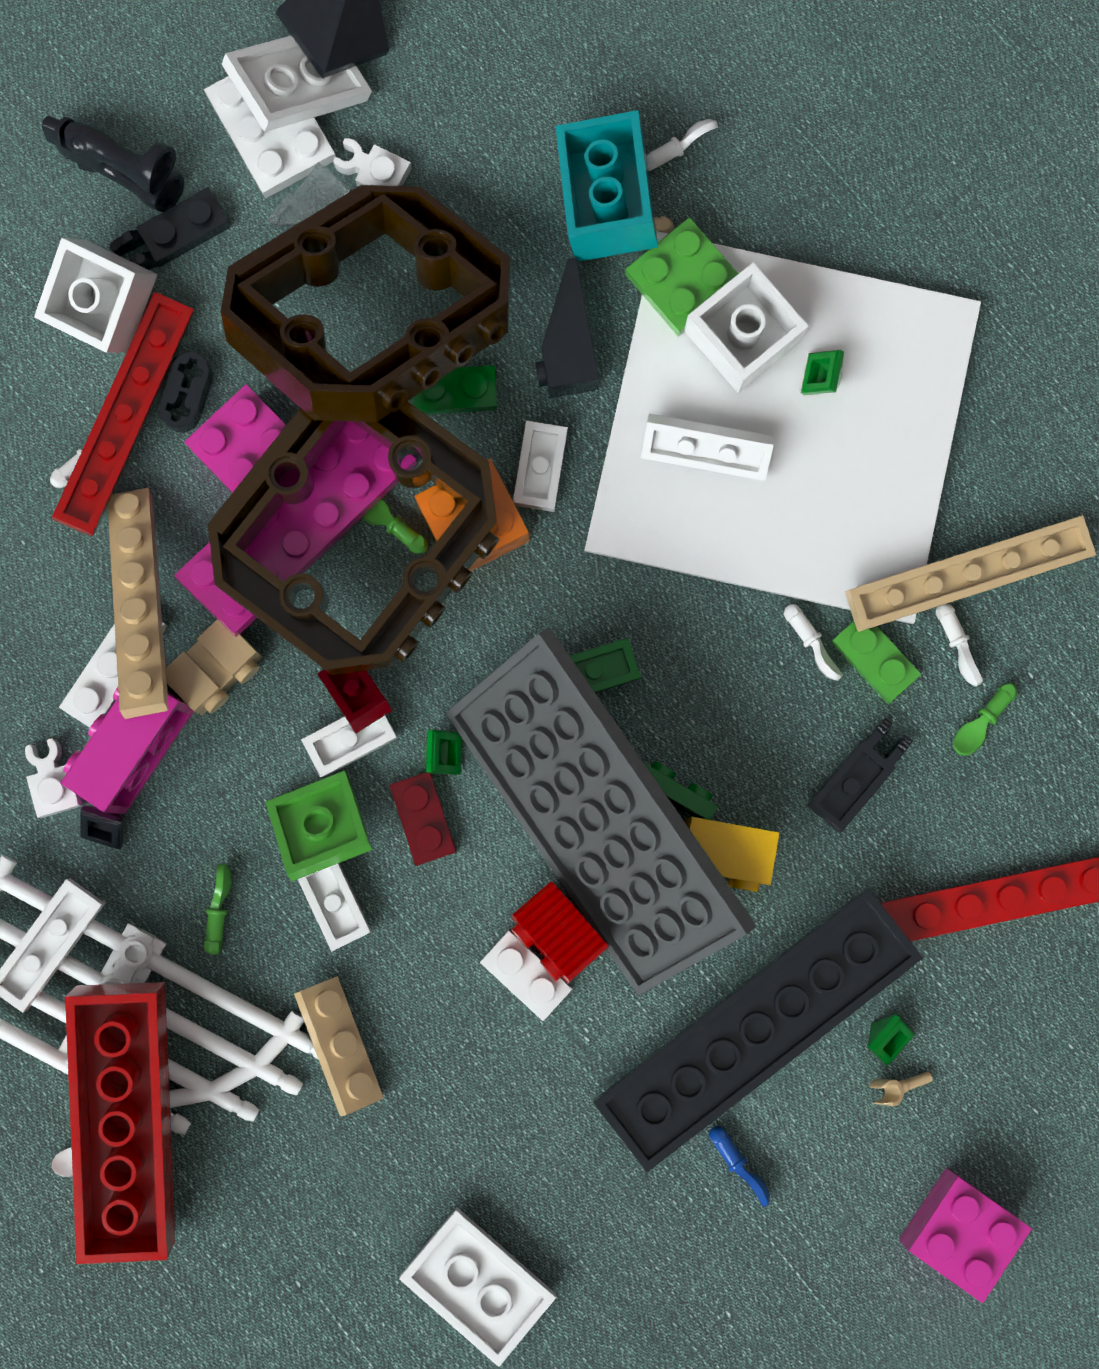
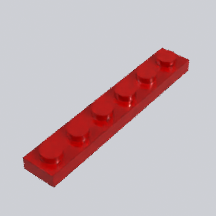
(123, 414)
(996, 899)

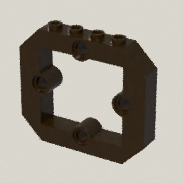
(294, 348)
(310, 630)

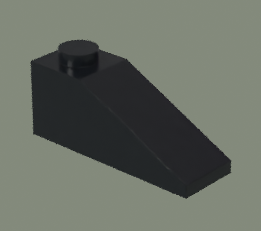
(567, 348)

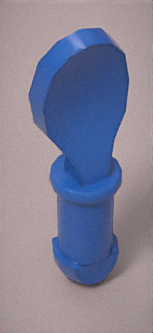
(736, 1161)

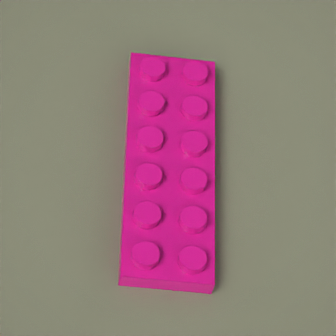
(347, 484)

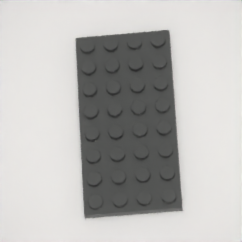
(598, 815)

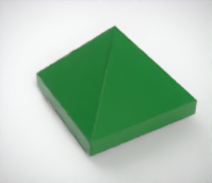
(823, 372)
(443, 752)
(889, 1038)

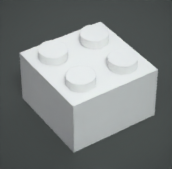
(95, 295)
(745, 327)

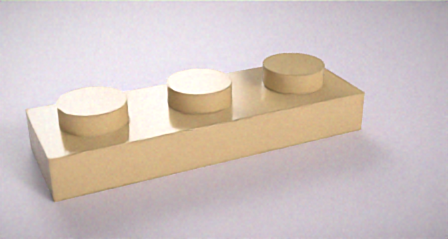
(338, 1046)

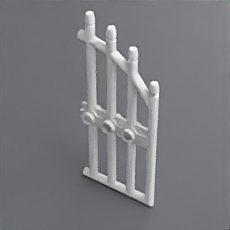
(131, 961)

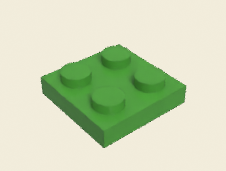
(680, 274)
(318, 826)

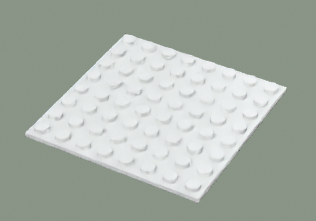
(849, 469)

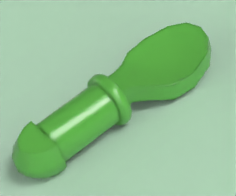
(381, 515)
(972, 734)
(216, 915)

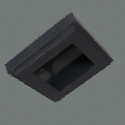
(101, 827)

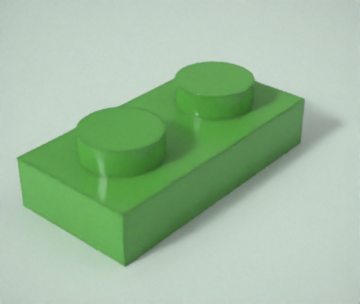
(876, 660)

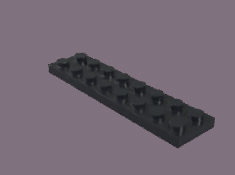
(757, 1029)

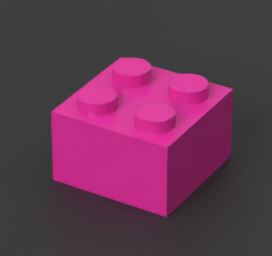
(236, 437)
(964, 1235)

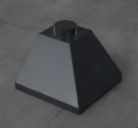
(336, 32)

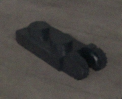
(174, 231)
(857, 779)

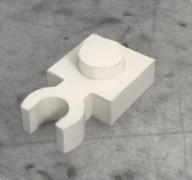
(373, 169)
(45, 787)

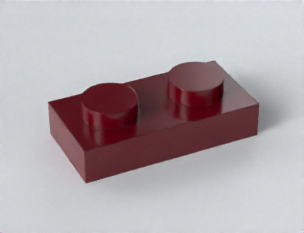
(356, 697)
(423, 818)

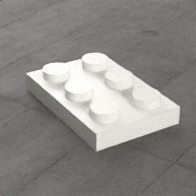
(286, 87)
(273, 156)
(477, 1286)

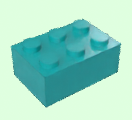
(606, 186)

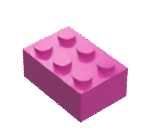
(123, 754)

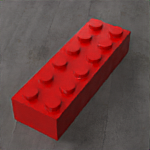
(120, 1122)

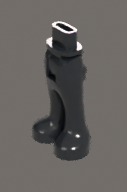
(145, 175)

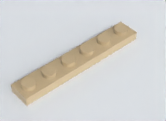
(970, 573)
(137, 605)

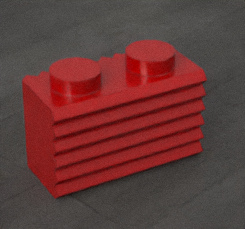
(558, 933)

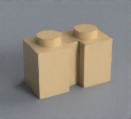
(212, 668)

